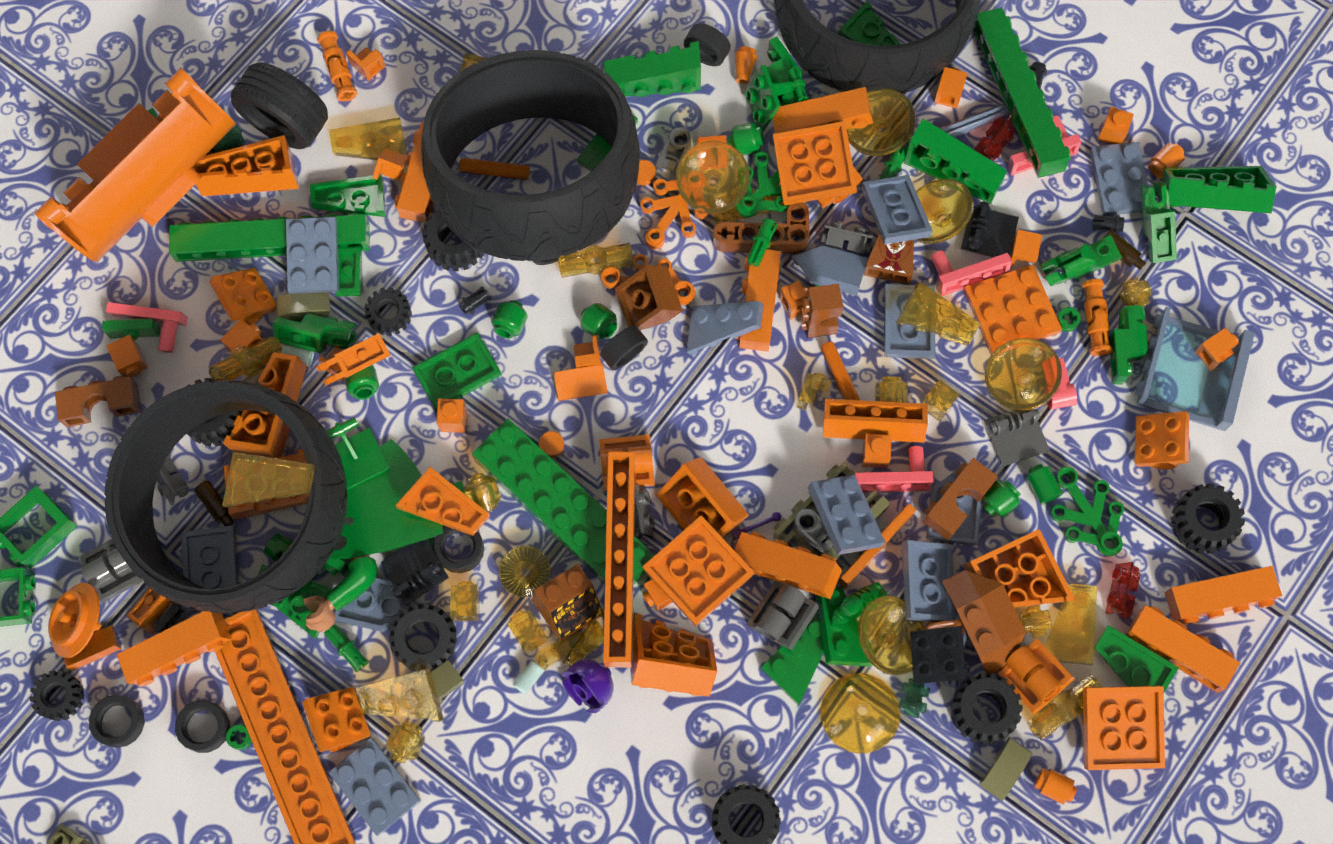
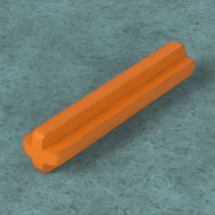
(494, 168)
(839, 371)

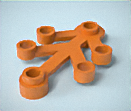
(676, 205)
(678, 284)

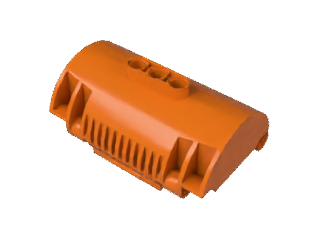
(138, 168)

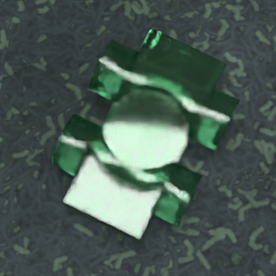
(912, 703)

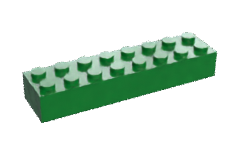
(552, 497)

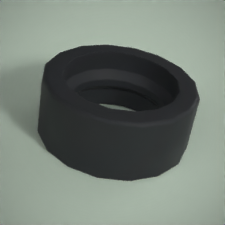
(712, 43)
(623, 347)
(458, 567)
(98, 712)
(184, 717)

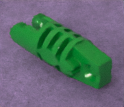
(856, 602)

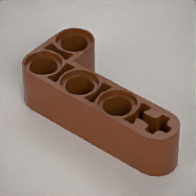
(783, 232)

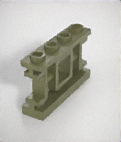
(880, 506)

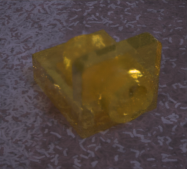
(809, 392)

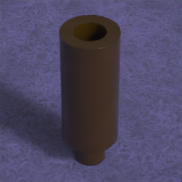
(1129, 254)
(213, 502)

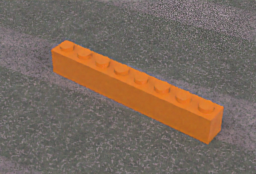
(619, 560)

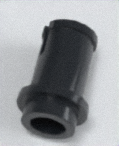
(1040, 71)
(1108, 222)
(474, 301)
(167, 618)

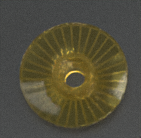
(518, 560)

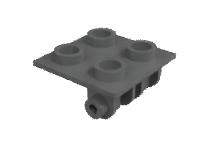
(1017, 435)

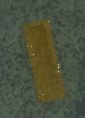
(588, 641)
(556, 651)

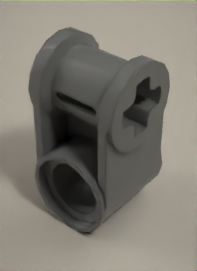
(673, 152)
(816, 534)

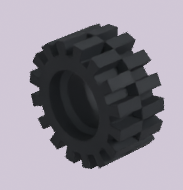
(384, 298)
(72, 699)

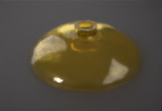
(889, 111)
(710, 161)
(947, 208)
(1021, 360)
(886, 620)
(854, 731)

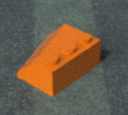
(1025, 570)
(671, 659)

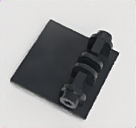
(989, 231)
(414, 571)
(938, 655)

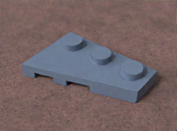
(721, 321)

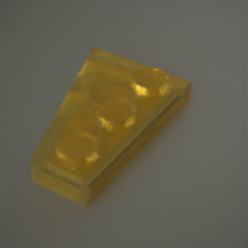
(368, 139)
(937, 315)
(262, 478)
(1074, 628)
(404, 695)

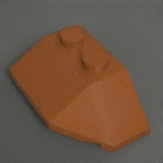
(986, 617)

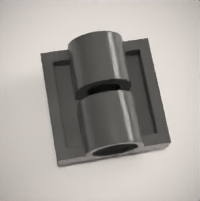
(107, 571)
(783, 614)

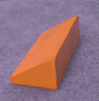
(580, 382)
(148, 609)
(100, 645)

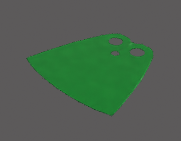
(372, 505)

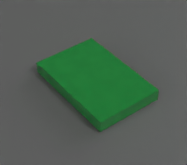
(457, 370)

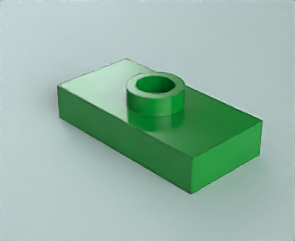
(349, 271)
(136, 328)

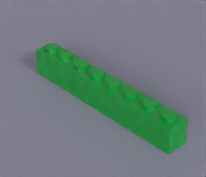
(1021, 94)
(254, 237)

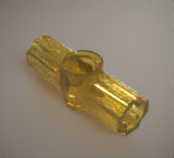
(610, 256)
(245, 360)
(1061, 709)

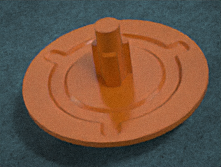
(74, 620)

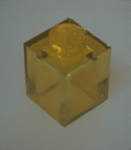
(940, 400)
(465, 602)
(527, 631)

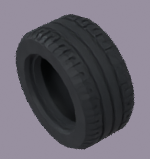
(279, 105)

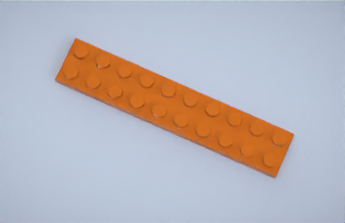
(280, 734)

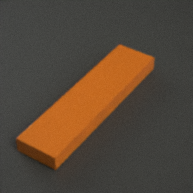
(868, 555)

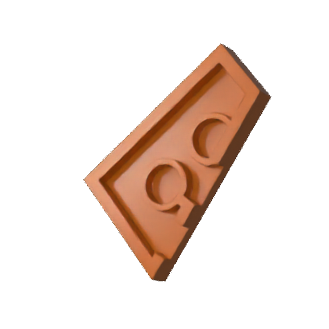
(443, 503)

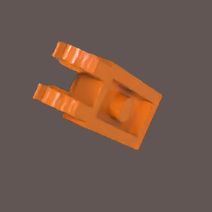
(356, 358)

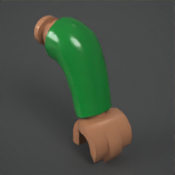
(360, 577)

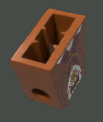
(891, 261)

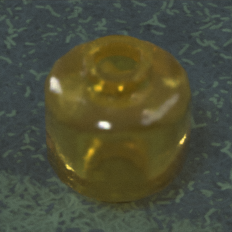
(891, 390)
(483, 491)
(405, 742)

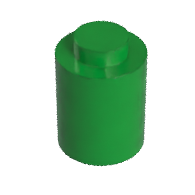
(1044, 484)

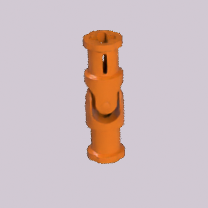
(337, 66)
(1096, 317)

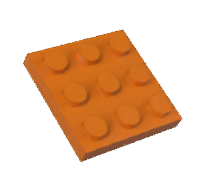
(814, 163)
(1012, 307)
(698, 570)
(1123, 727)

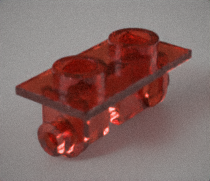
(1000, 133)
(1124, 579)

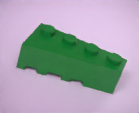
(657, 72)
(948, 158)
(1221, 188)

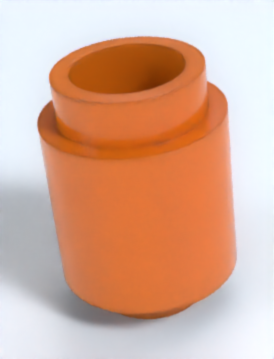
(1168, 157)
(1055, 786)

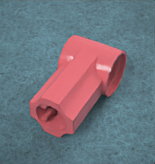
(1066, 394)

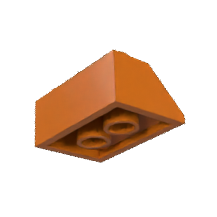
(699, 492)

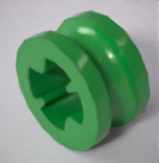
(1073, 314)
(234, 744)

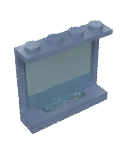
(1180, 380)

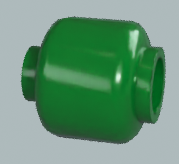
(746, 138)
(509, 319)
(598, 321)
(363, 383)
(1001, 499)

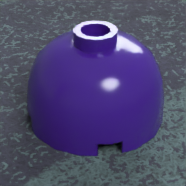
(589, 683)

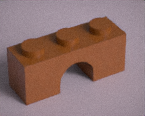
(821, 310)
(76, 403)
(972, 480)

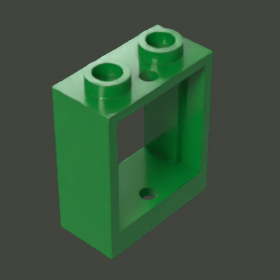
(48, 541)
(27, 606)

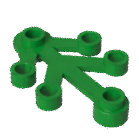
(766, 187)
(1090, 515)

